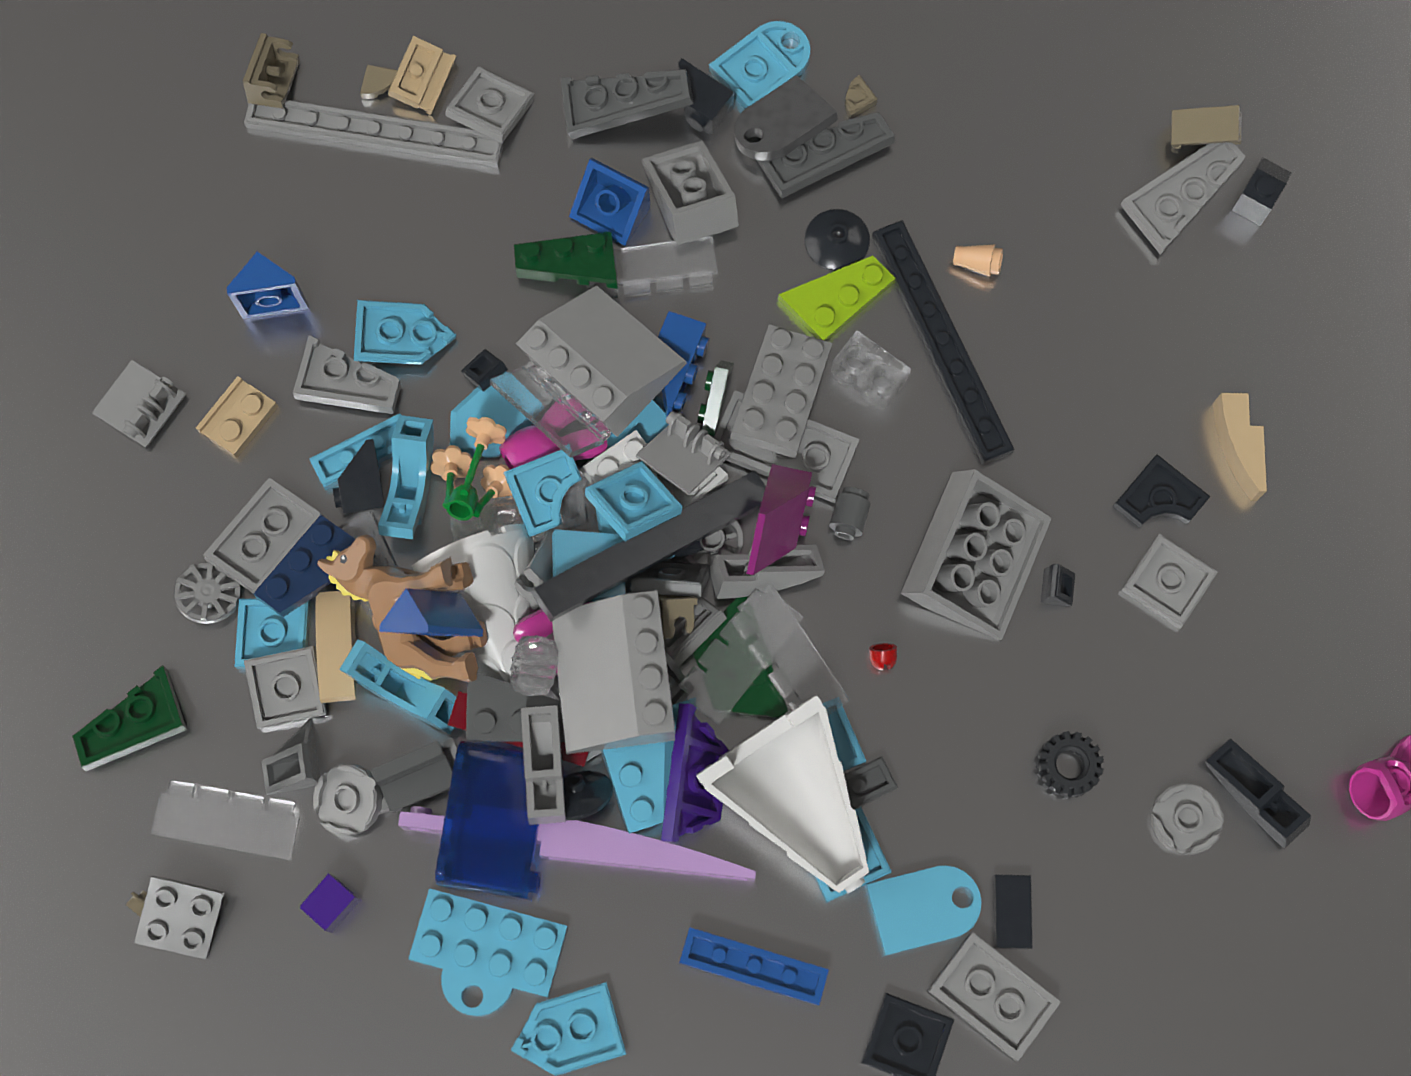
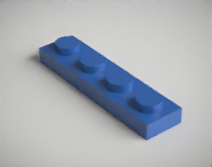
(754, 966)

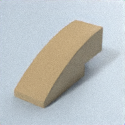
(1241, 443)
(333, 643)

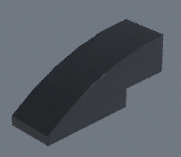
(1258, 793)

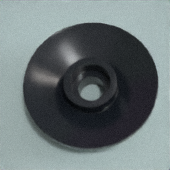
(834, 252)
(585, 793)

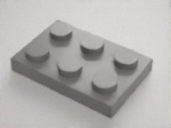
(261, 535)
(994, 996)

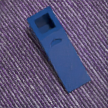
(688, 340)

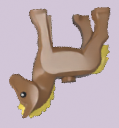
(383, 585)

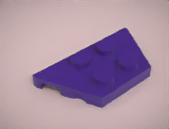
(687, 802)

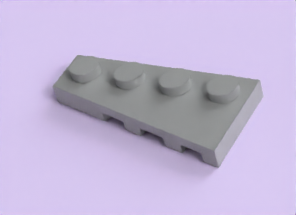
(1176, 196)

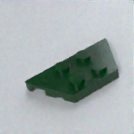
(761, 696)

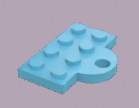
(486, 949)

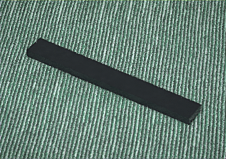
(943, 343)
(649, 548)

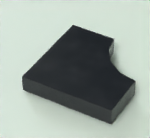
(1161, 492)

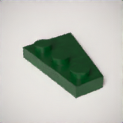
(576, 258)
(136, 722)

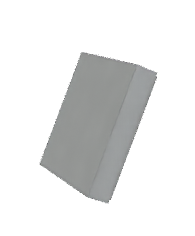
(490, 104)
(1169, 581)
(284, 687)

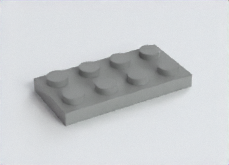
(781, 391)
(821, 451)

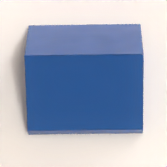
(610, 202)
(265, 289)
(431, 614)

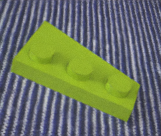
(838, 297)

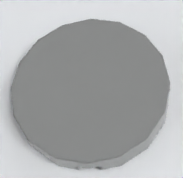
(347, 799)
(1187, 819)

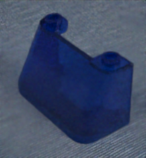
(486, 826)

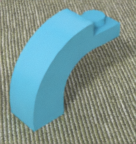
(410, 477)
(412, 695)

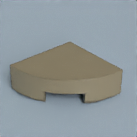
(376, 81)
(859, 98)

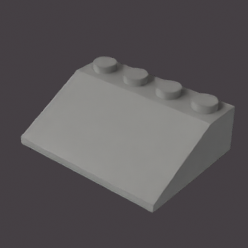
(602, 357)
(976, 554)
(613, 674)

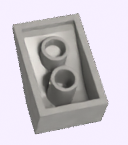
(691, 192)

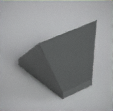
(293, 764)

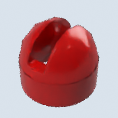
(883, 654)

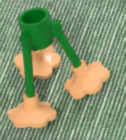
(453, 464)

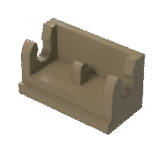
(270, 72)
(1206, 126)
(674, 607)

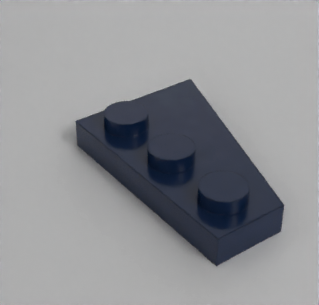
(298, 573)

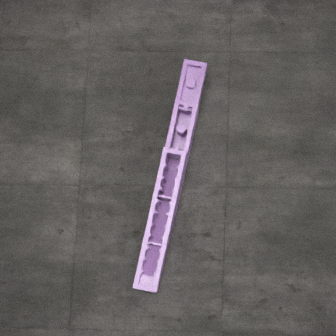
(604, 846)

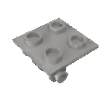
(139, 403)
(683, 453)
(179, 917)

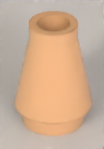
(979, 258)

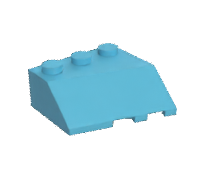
(641, 780)

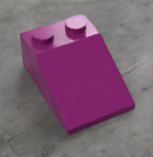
(781, 516)

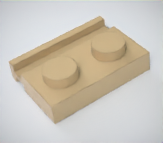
(421, 75)
(237, 417)

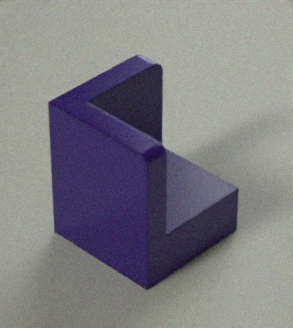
(329, 903)

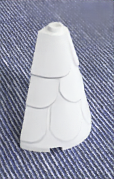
(495, 566)
(795, 794)

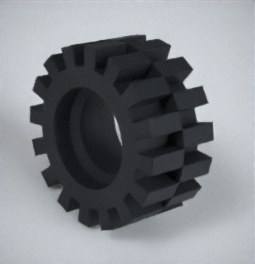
(1090, 760)

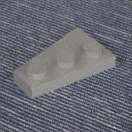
(338, 380)

